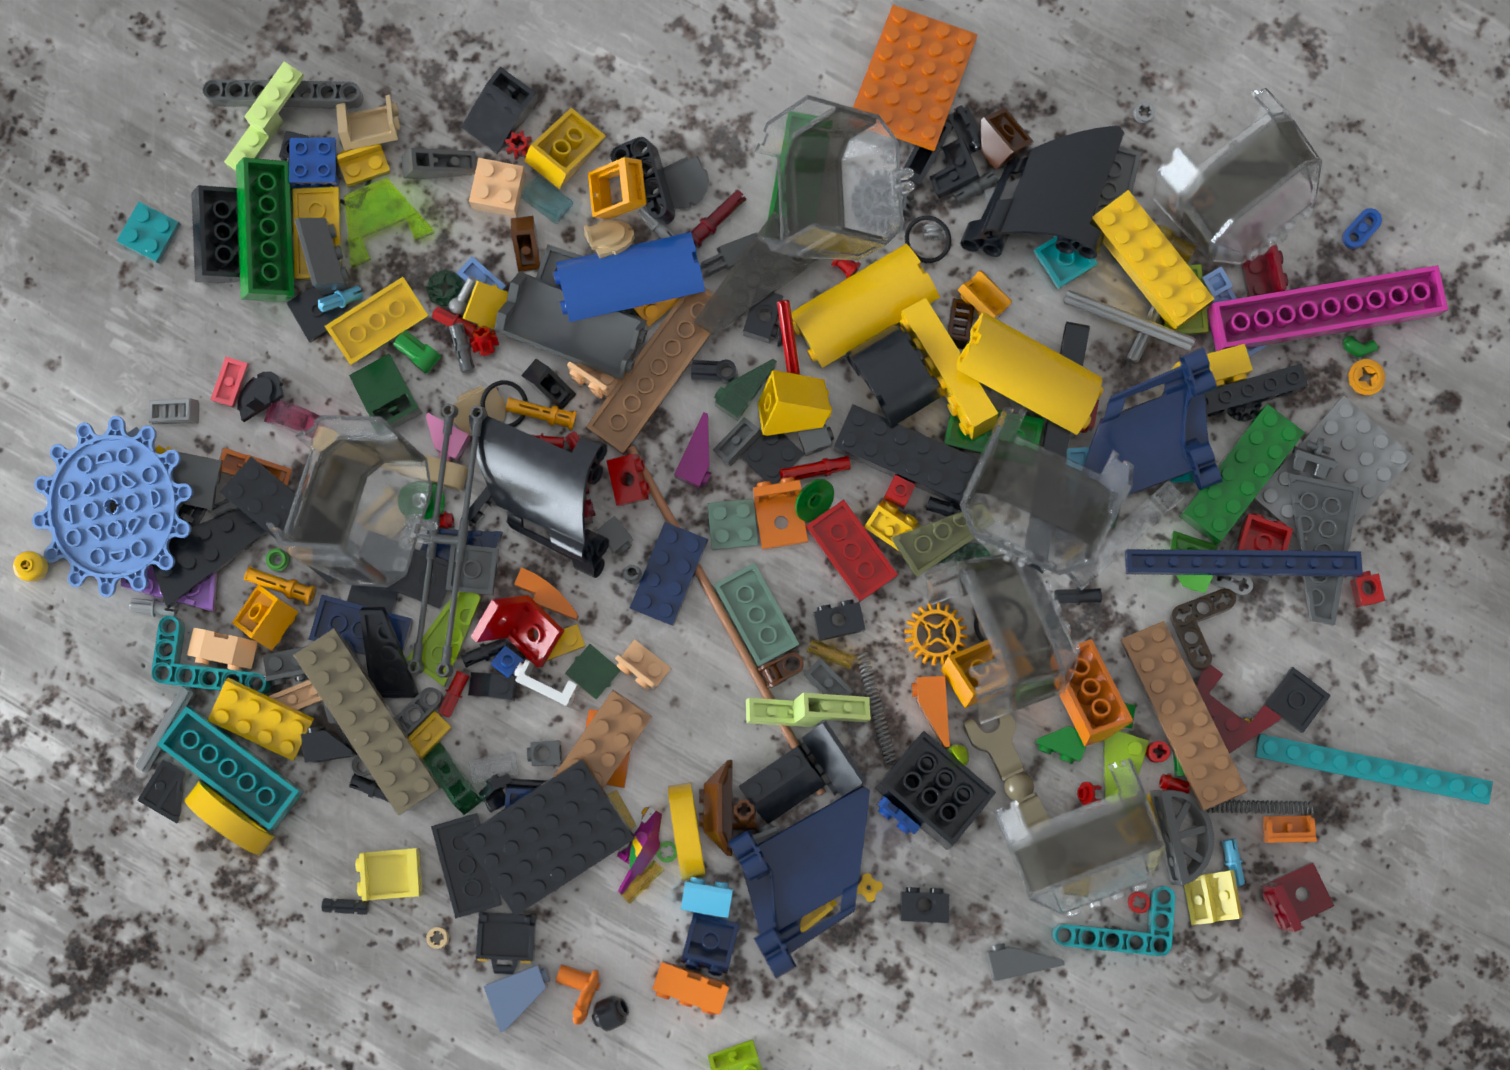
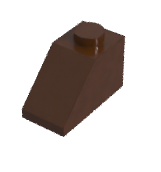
(525, 243)

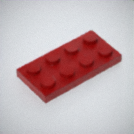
(851, 550)

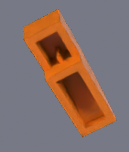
(234, 461)
(545, 594)

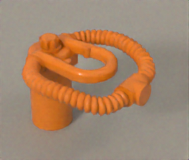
(581, 981)

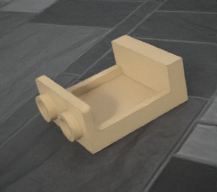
(368, 126)

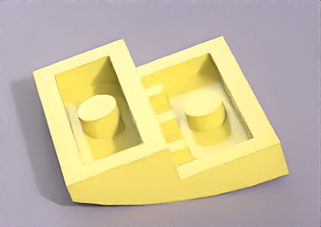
(1213, 898)

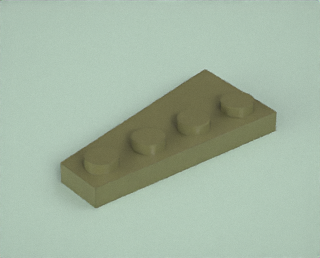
(932, 542)

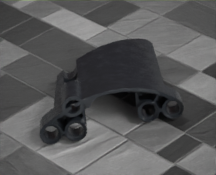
(1053, 196)
(544, 487)

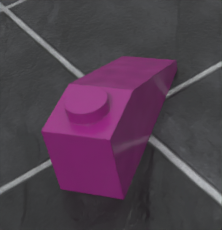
(695, 461)

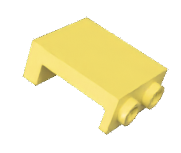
(389, 874)

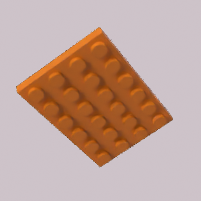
(915, 75)

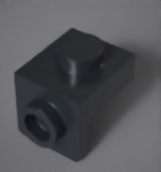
(493, 793)

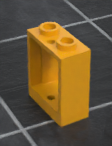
(631, 184)

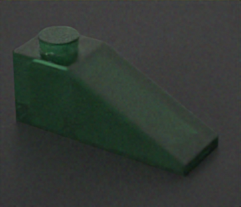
(740, 392)
(452, 779)

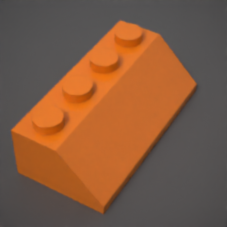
(1094, 698)

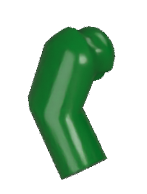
(1357, 348)

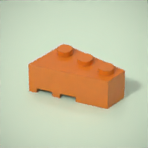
(690, 988)

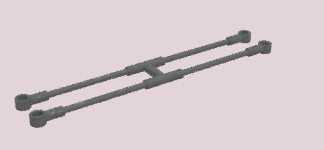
(459, 541)

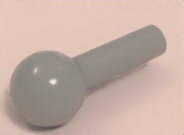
(458, 304)

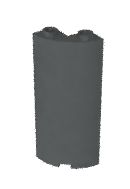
(597, 342)

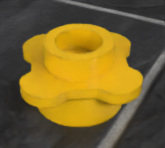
(875, 887)

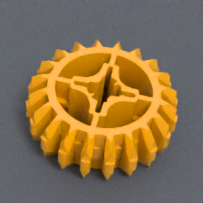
(927, 626)

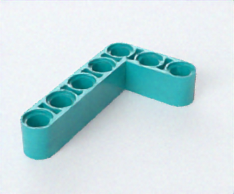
(200, 674)
(1123, 936)

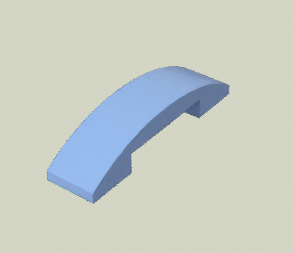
(1220, 288)

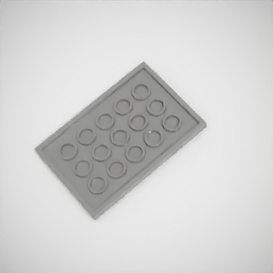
(1364, 457)

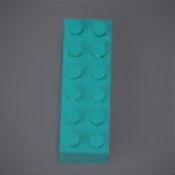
(230, 768)

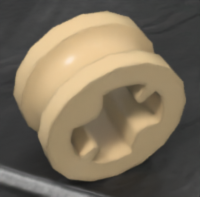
(443, 942)

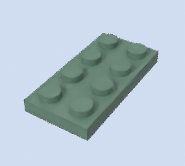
(756, 614)

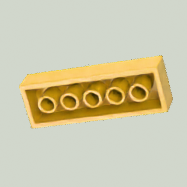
(1151, 261)
(941, 354)

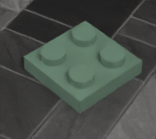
(732, 524)

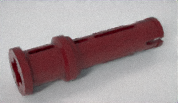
(708, 225)

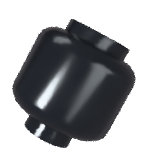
(610, 1013)

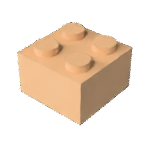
(497, 187)

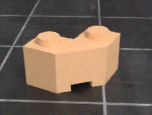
(222, 648)

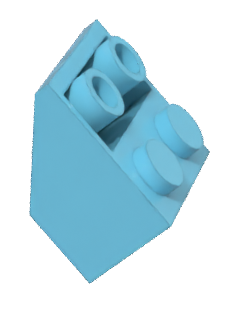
(707, 898)

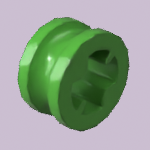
(668, 859)

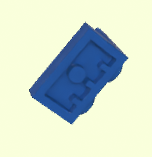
(312, 163)

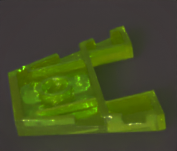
(376, 209)

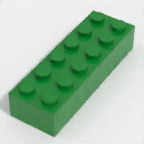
(264, 230)
(1243, 474)

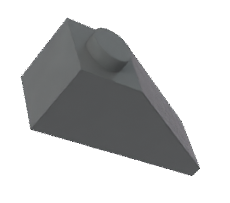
(437, 163)
(1013, 962)

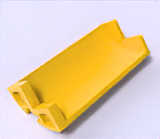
(862, 305)
(1030, 373)

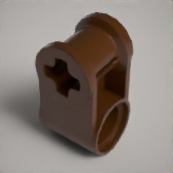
(780, 670)

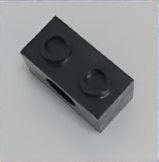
(759, 329)
(853, 620)
(937, 912)

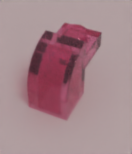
(290, 416)

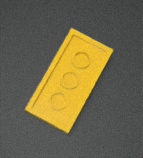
(314, 203)
(376, 320)
(260, 719)

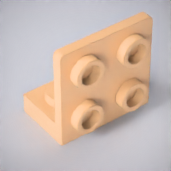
(598, 382)
(644, 665)

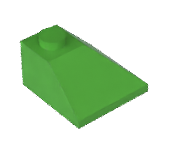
(1184, 542)

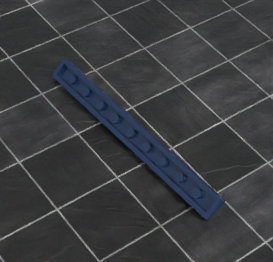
(1243, 562)

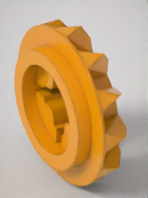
(1369, 367)

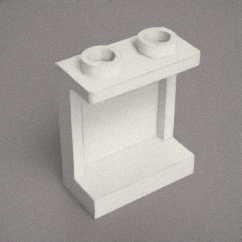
(565, 698)

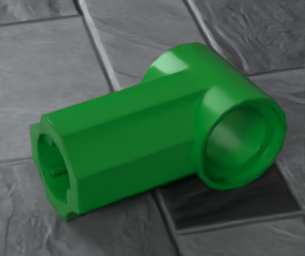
(421, 355)

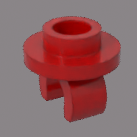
(1086, 793)

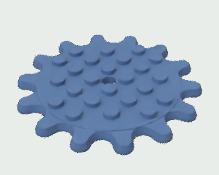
(80, 499)

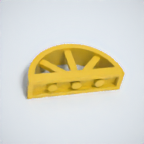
(228, 819)
(686, 831)

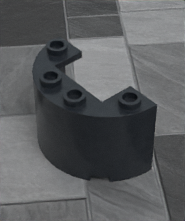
(894, 373)

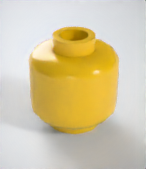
(30, 566)

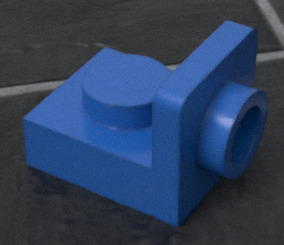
(506, 662)

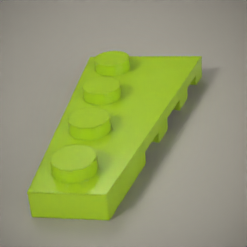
(435, 636)

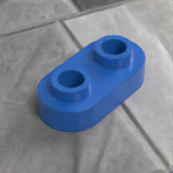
(1361, 229)

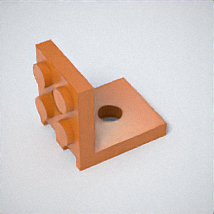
(774, 502)

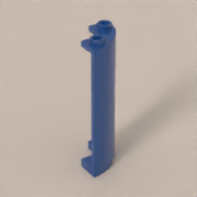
(630, 279)

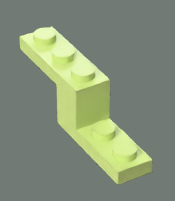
(264, 115)
(808, 710)

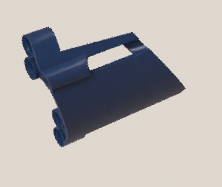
(1165, 433)
(803, 872)

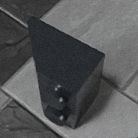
(324, 746)

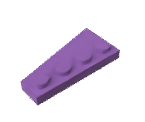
(202, 596)

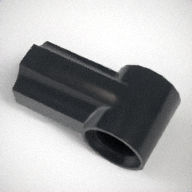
(711, 371)

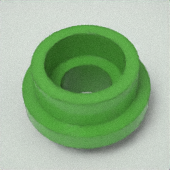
(272, 554)

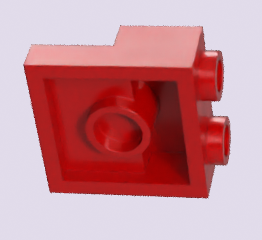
(1263, 534)

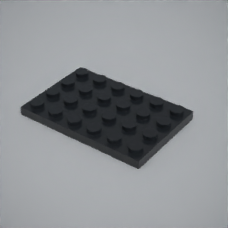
(548, 837)

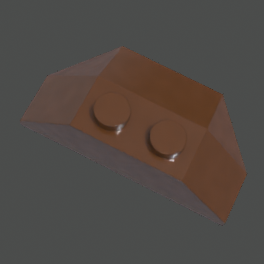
(718, 807)

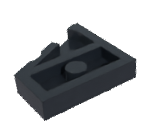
(164, 791)

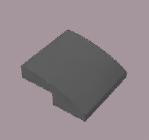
(202, 475)

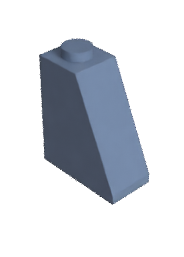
(515, 993)

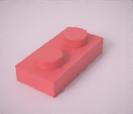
(229, 382)

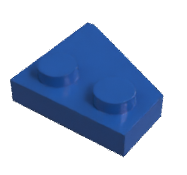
(905, 823)

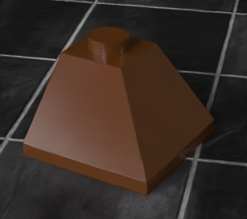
(1002, 138)

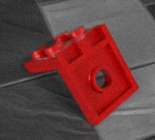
(516, 620)

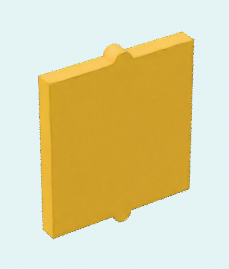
(485, 304)

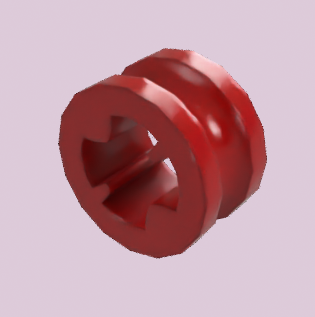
(1137, 909)

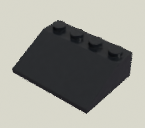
(215, 234)
(935, 790)

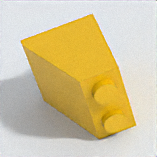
(793, 403)

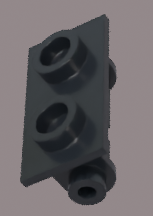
(966, 127)

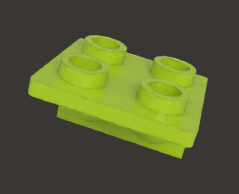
(738, 1057)

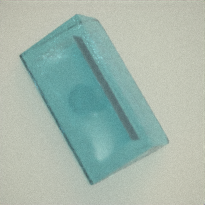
(546, 199)

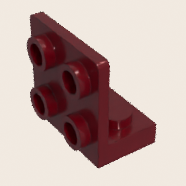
(1265, 273)

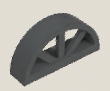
(1169, 824)

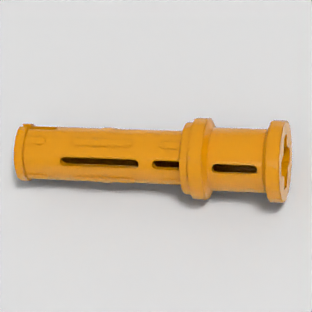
(553, 415)
(292, 590)

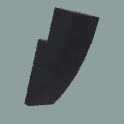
(922, 158)

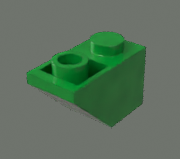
(1063, 742)

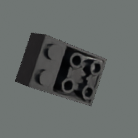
(500, 110)

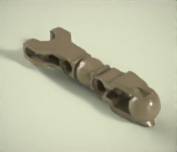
(1017, 784)

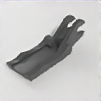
(729, 254)

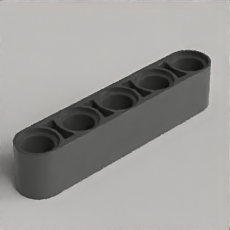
(403, 718)

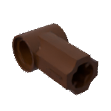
(743, 816)

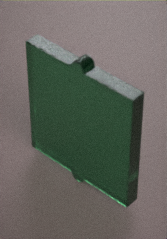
(593, 671)

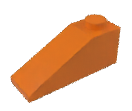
(932, 700)

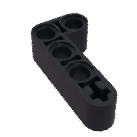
(653, 180)

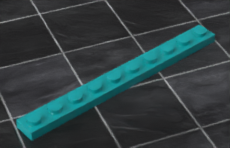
(1373, 769)

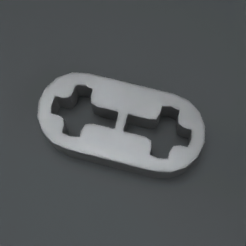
(1228, 584)

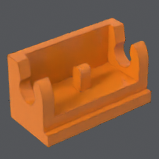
(1289, 829)

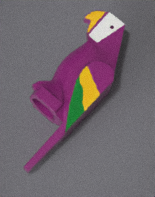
(643, 847)

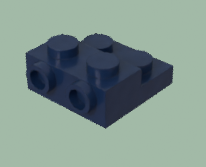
(709, 944)

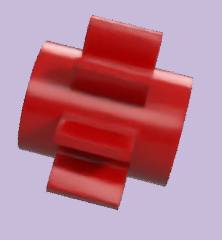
(515, 140)
(484, 341)

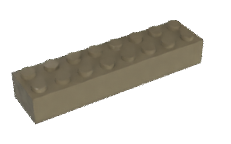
(367, 721)

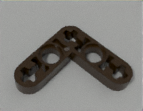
(1191, 624)

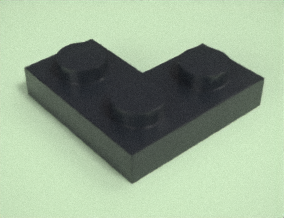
(960, 170)

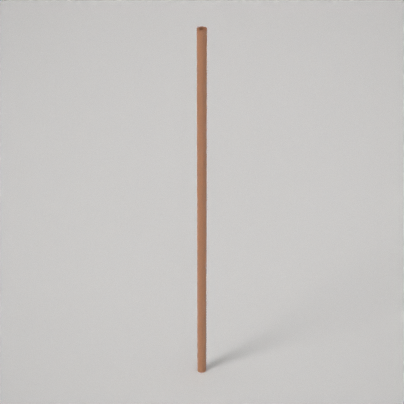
(720, 610)

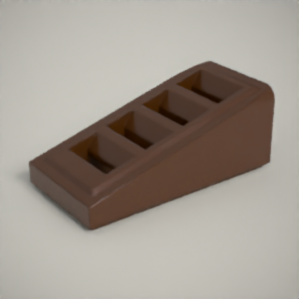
(960, 337)

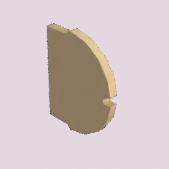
(609, 237)
(494, 405)

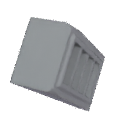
(188, 411)

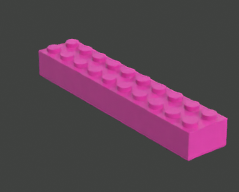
(1328, 308)

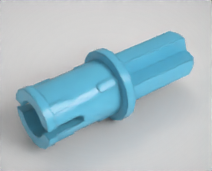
(339, 299)
(1233, 859)

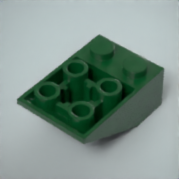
(385, 392)

